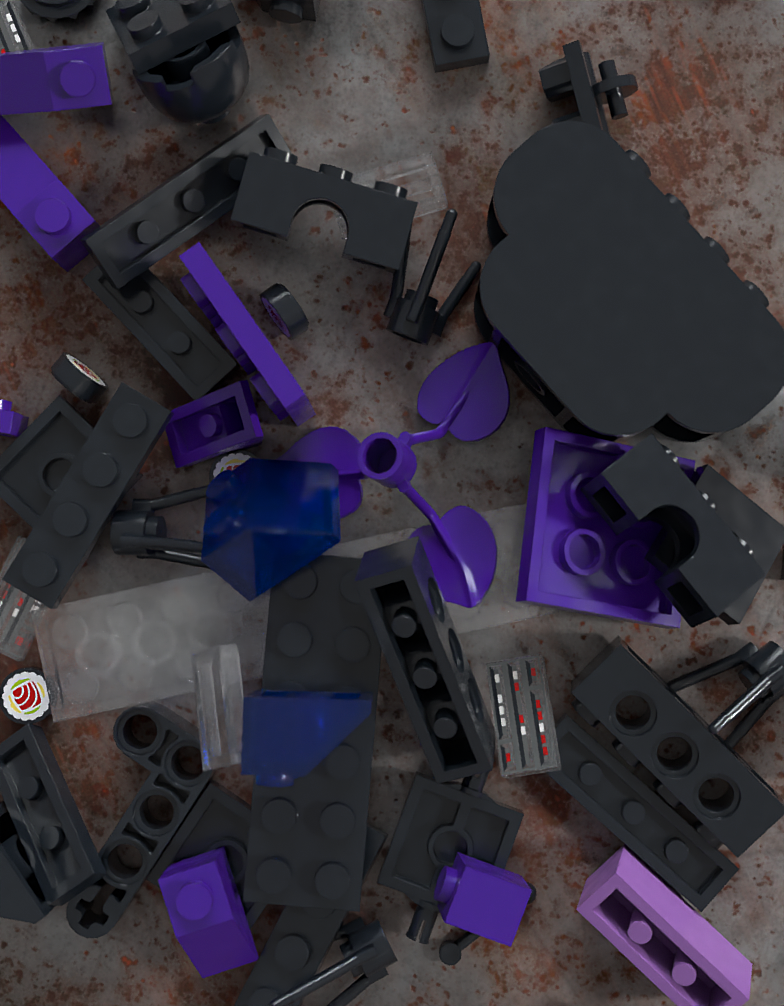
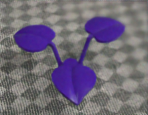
(461, 396)

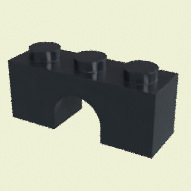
(278, 190)
(709, 560)

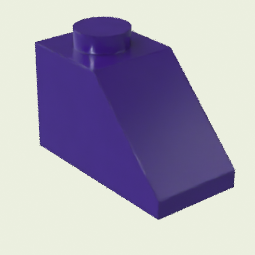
(208, 913)

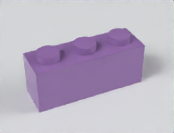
(663, 934)

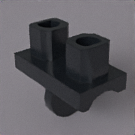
(577, 77)

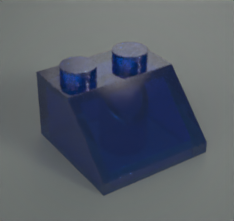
(269, 521)
(295, 730)

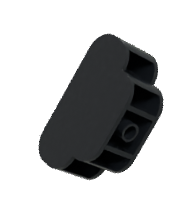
(617, 299)

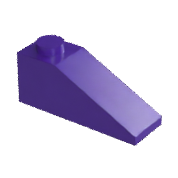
(54, 79)
(41, 201)

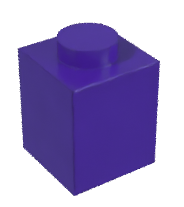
(482, 898)

